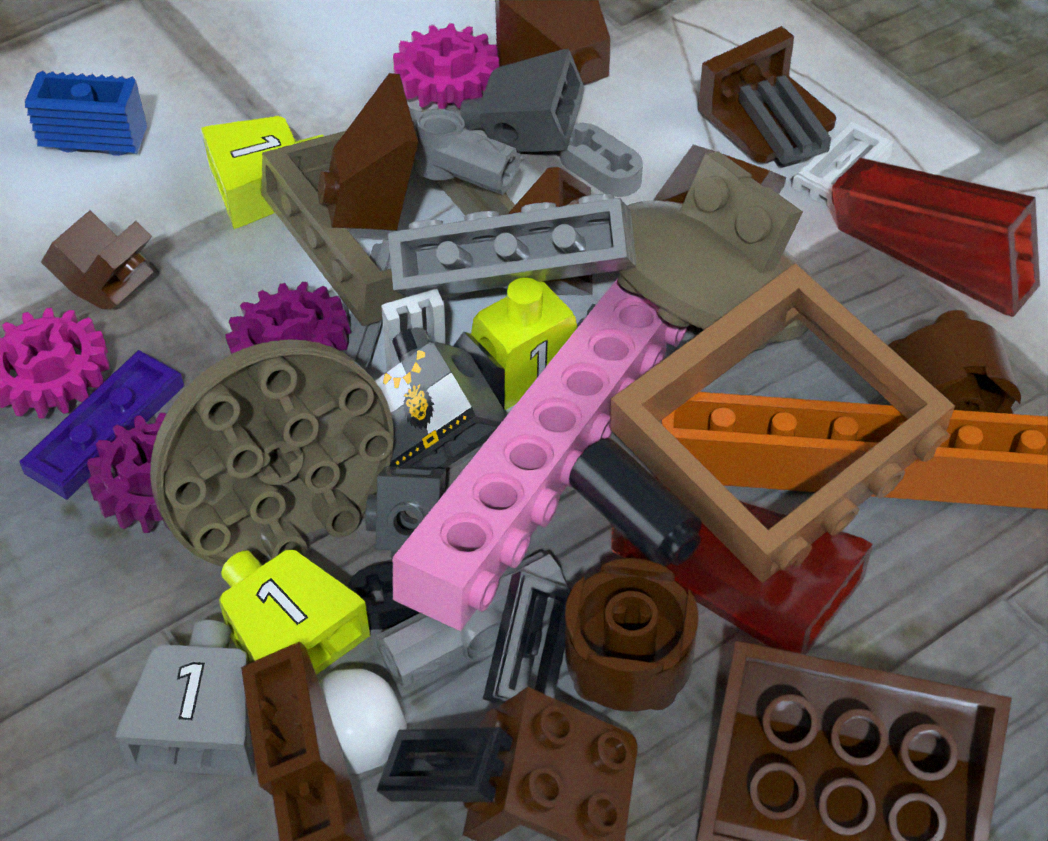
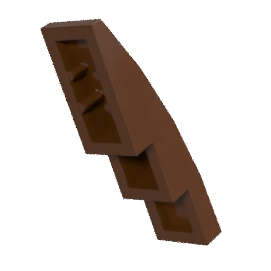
(299, 749)

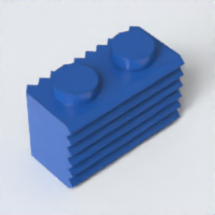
(86, 112)

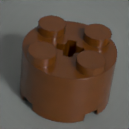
(962, 362)
(630, 636)

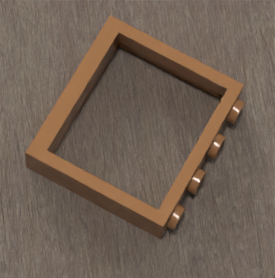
(719, 347)

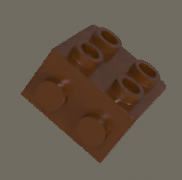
(745, 65)
(560, 777)

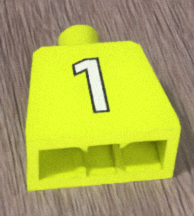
(236, 163)
(524, 333)
(290, 604)

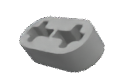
(603, 161)

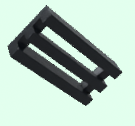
(509, 634)
(440, 777)

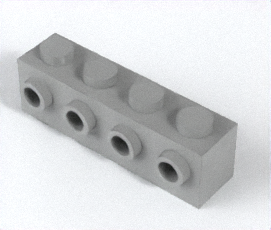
(496, 249)

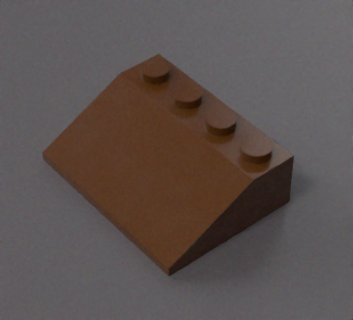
(850, 754)

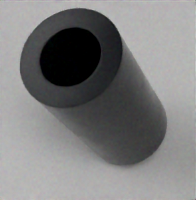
(636, 503)

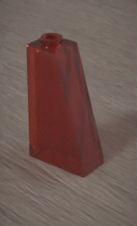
(946, 228)
(788, 607)

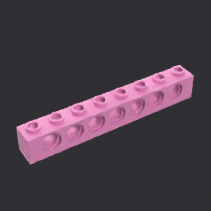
(525, 465)

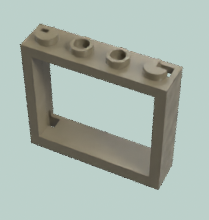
(290, 189)

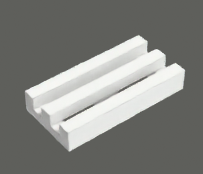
(807, 175)
(412, 306)

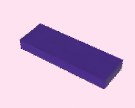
(132, 390)

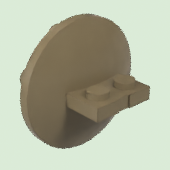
(712, 248)
(270, 451)

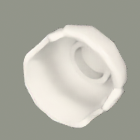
(363, 716)

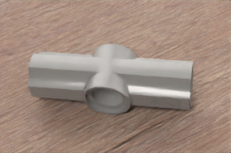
(451, 151)
(427, 645)

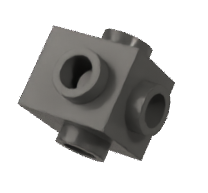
(400, 491)

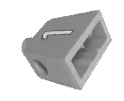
(190, 708)

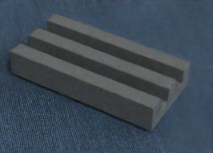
(792, 117)

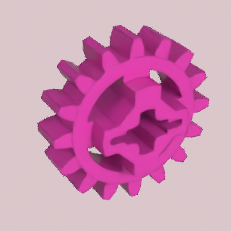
(445, 65)
(47, 363)

